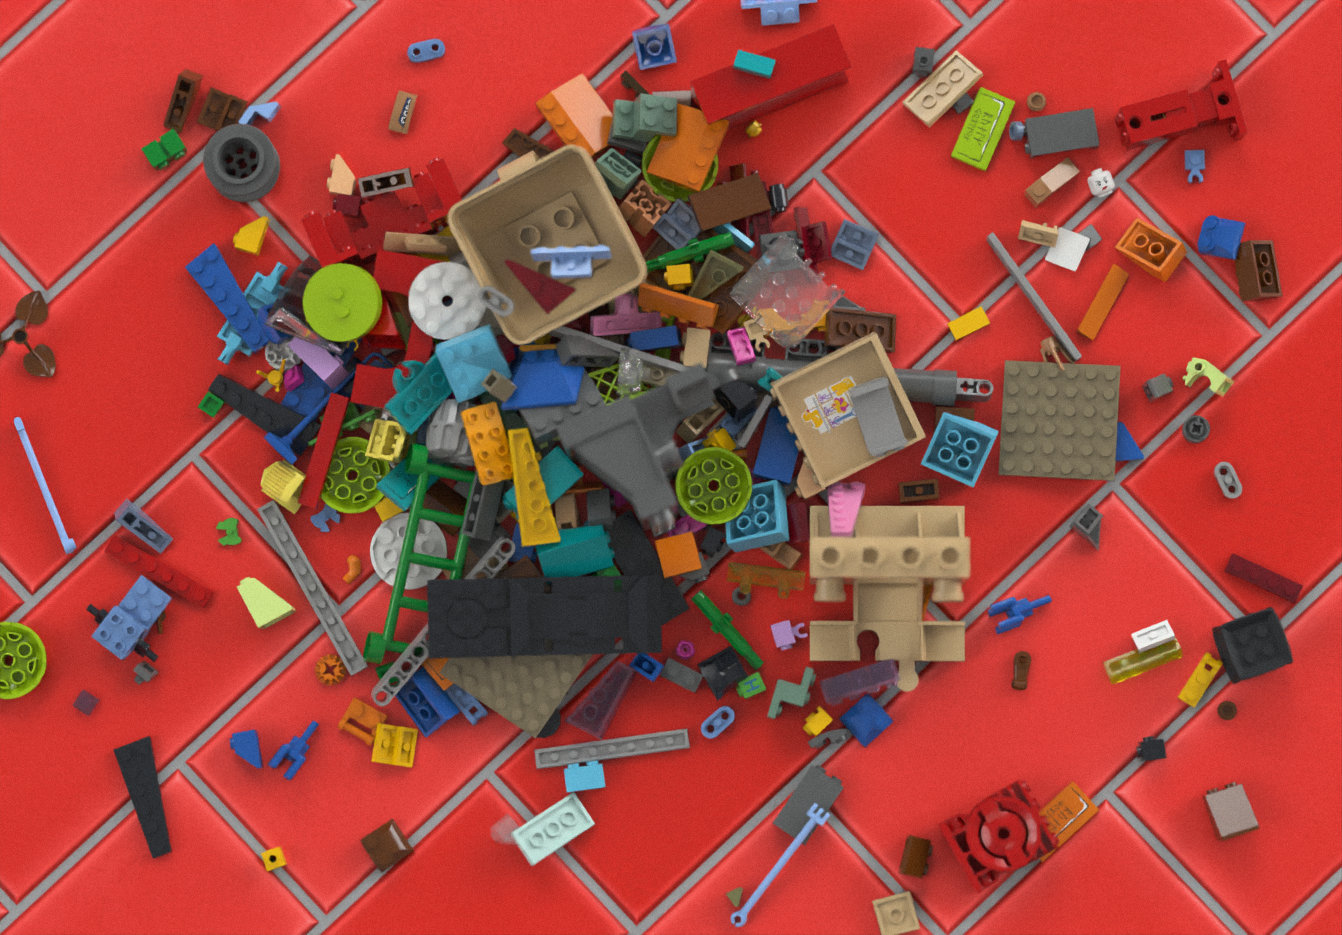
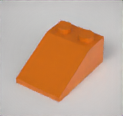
(1151, 249)

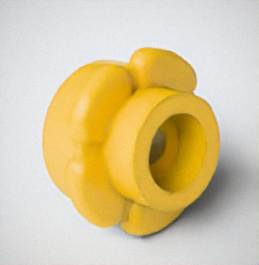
(753, 129)

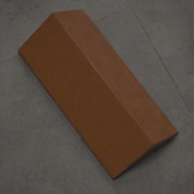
(445, 499)

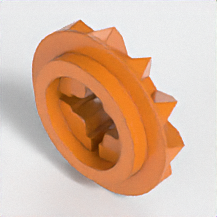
(339, 670)

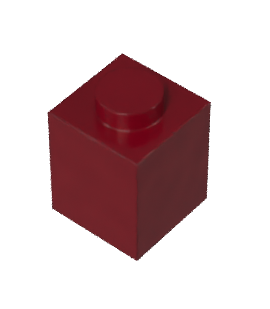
(348, 205)

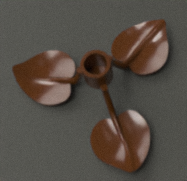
(41, 360)

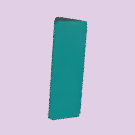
(754, 64)

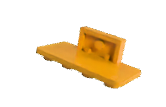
(488, 443)

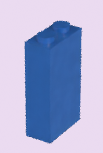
(776, 451)

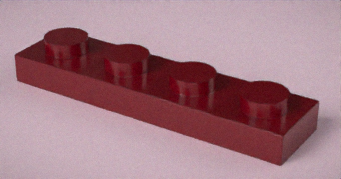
(1263, 578)

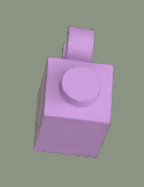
(784, 634)

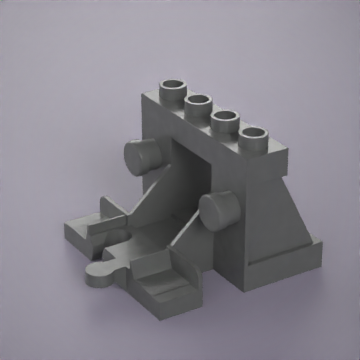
(632, 442)

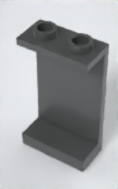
(1060, 132)
(813, 788)

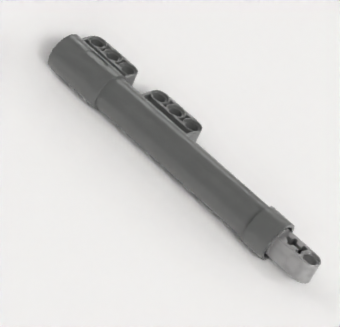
(920, 386)

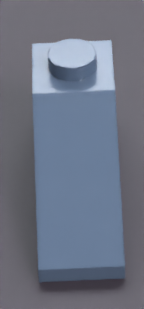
(142, 526)

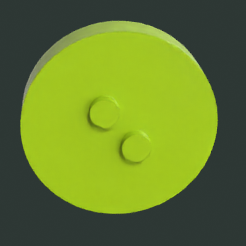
(342, 302)

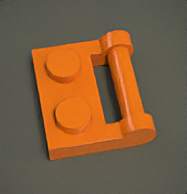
(365, 715)

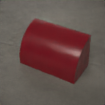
(797, 523)

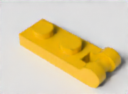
(1199, 680)

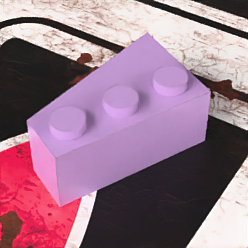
(320, 361)

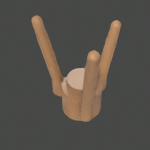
(1050, 347)

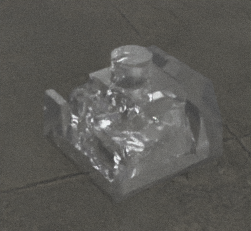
(630, 372)

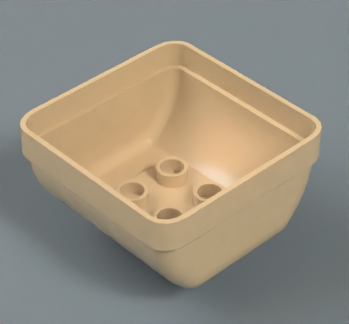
(546, 206)

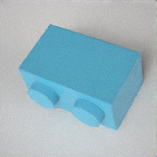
(584, 777)

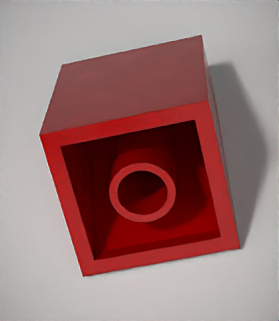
(387, 331)

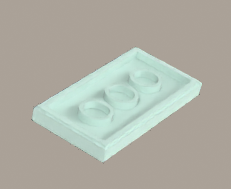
(552, 829)

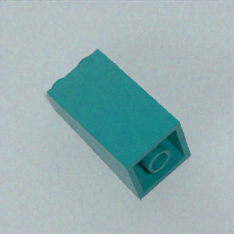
(558, 477)
(578, 553)

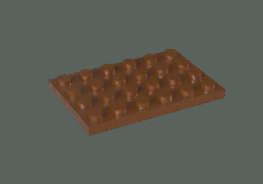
(728, 308)

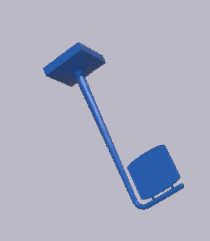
(282, 445)

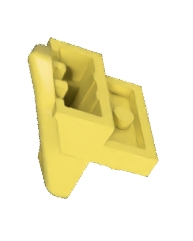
(388, 441)
(283, 484)

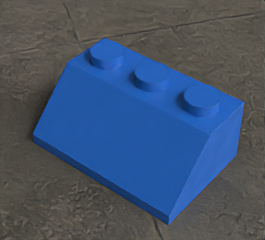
(426, 702)

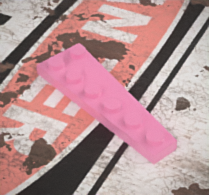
(844, 507)

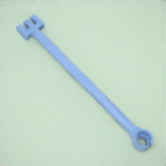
(67, 543)
(815, 818)

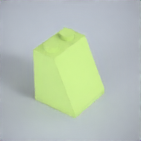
(263, 603)

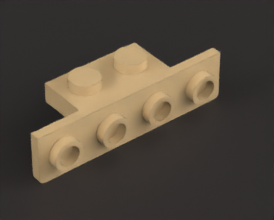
(420, 244)

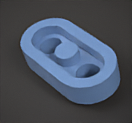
(426, 51)
(717, 722)

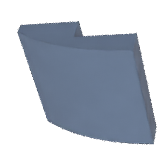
(678, 225)
(853, 244)

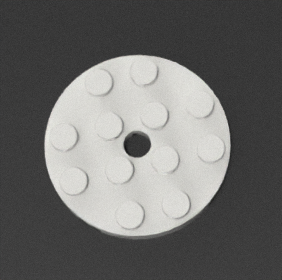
(427, 295)
(387, 547)

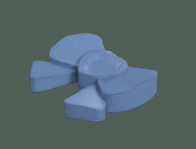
(324, 515)

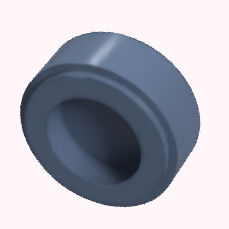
(1016, 130)

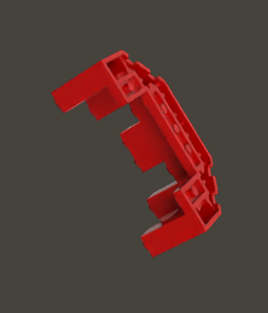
(337, 245)

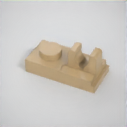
(1038, 234)

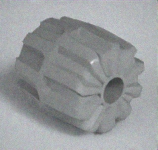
(447, 437)

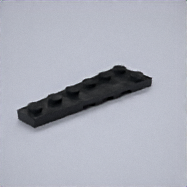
(141, 778)

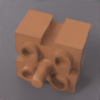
(643, 208)

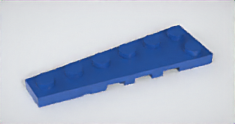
(221, 286)

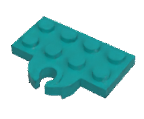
(418, 392)

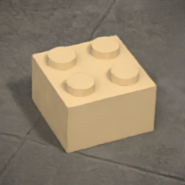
(696, 347)

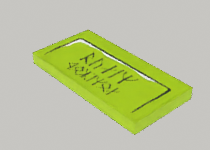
(982, 129)

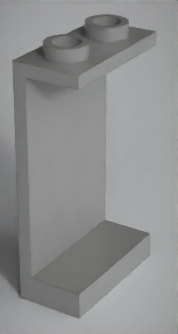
(877, 417)

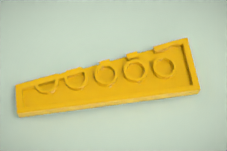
(533, 506)

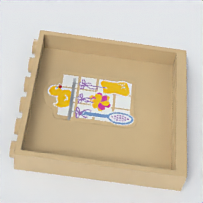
(823, 414)

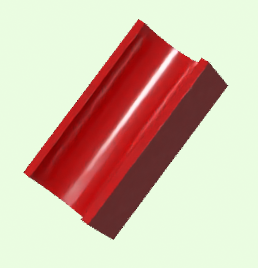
(800, 71)

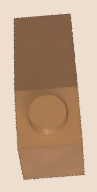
(1051, 182)

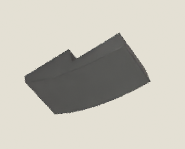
(834, 735)

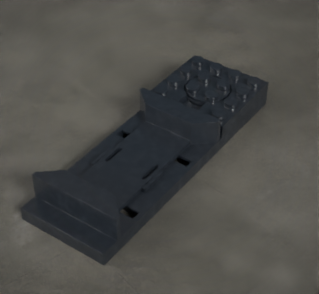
(516, 616)

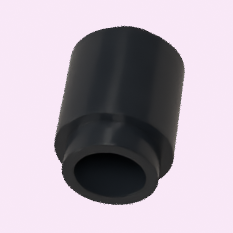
(778, 198)

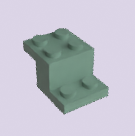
(644, 117)
(617, 173)
(791, 693)

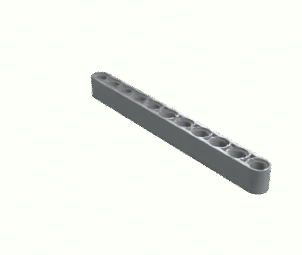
(420, 640)

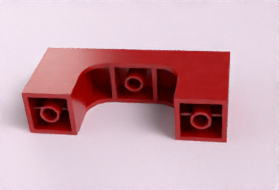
(393, 273)

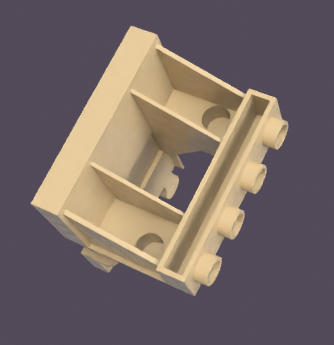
(888, 564)

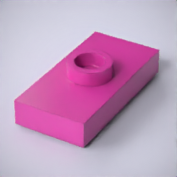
(740, 346)

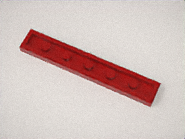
(324, 450)

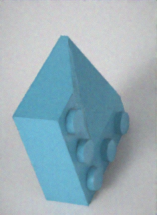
(469, 361)
(959, 448)
(762, 519)

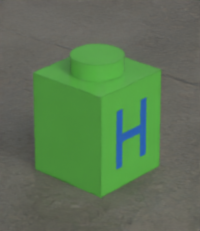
(750, 686)

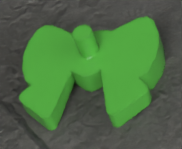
(232, 532)

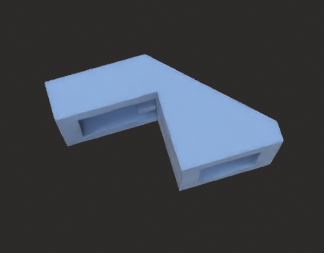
(265, 110)

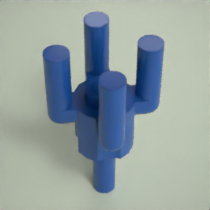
(1015, 611)
(294, 752)

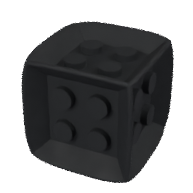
(1252, 645)

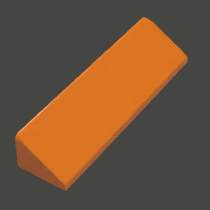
(1103, 302)

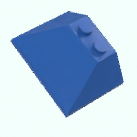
(543, 381)

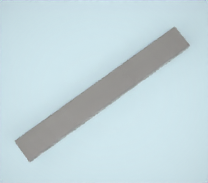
(1033, 297)
(644, 357)
(611, 748)

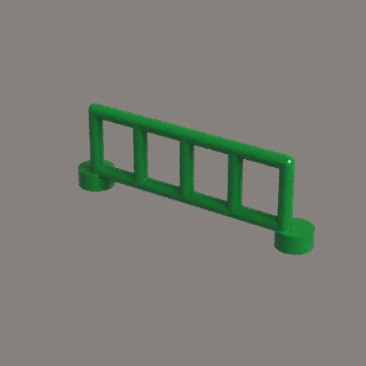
(417, 464)

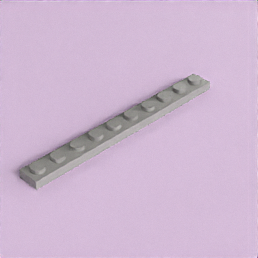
(312, 587)

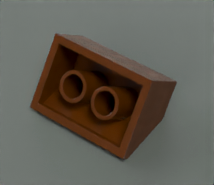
(1257, 271)

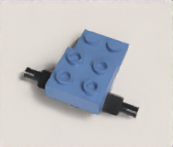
(130, 621)

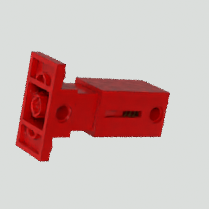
(1183, 112)

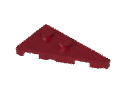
(546, 291)

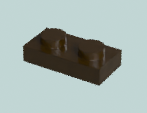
(630, 83)

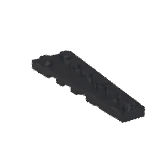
(264, 411)

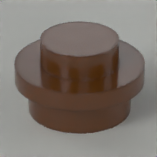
(1227, 710)

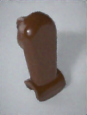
(1021, 668)

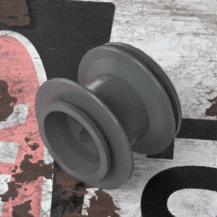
(224, 145)

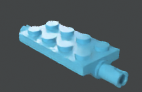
(259, 293)

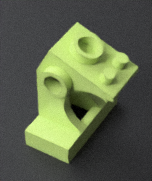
(1219, 381)

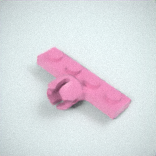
(624, 319)

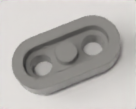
(496, 301)
(1227, 480)

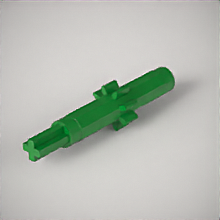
(694, 250)
(722, 624)

